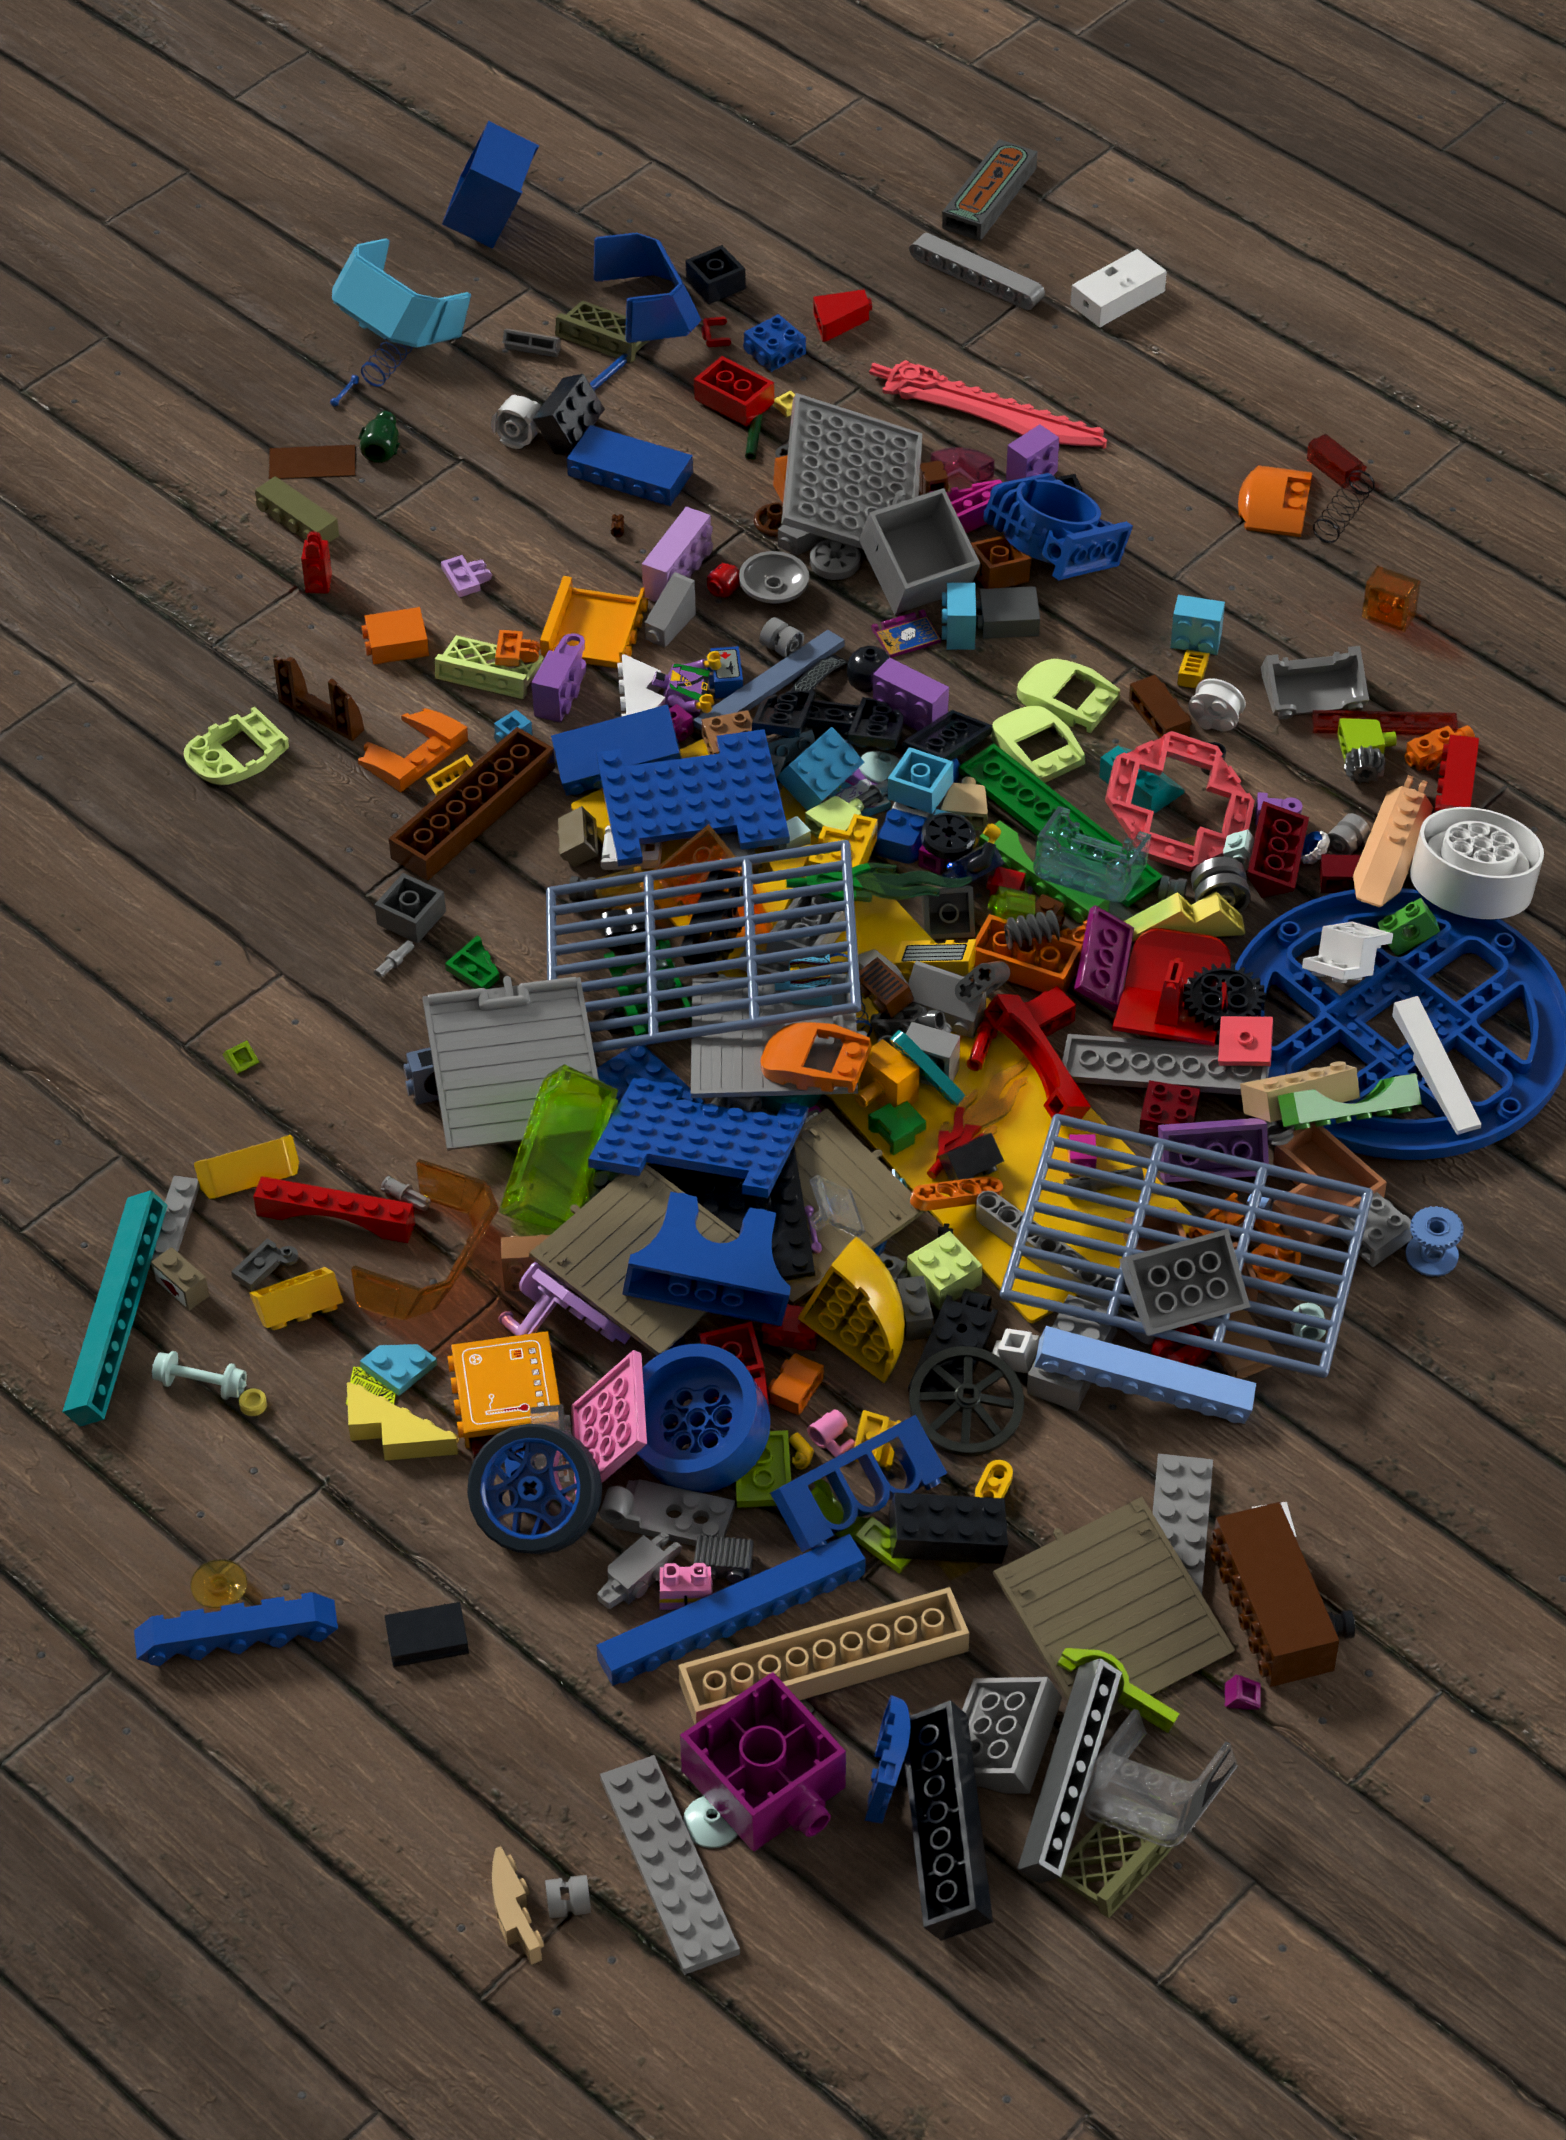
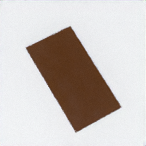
(312, 461)

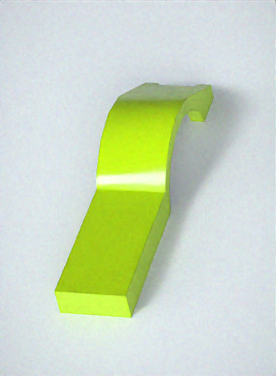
(865, 1531)
(1128, 1694)

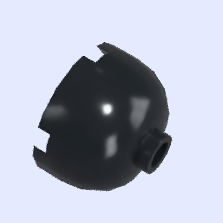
(863, 665)

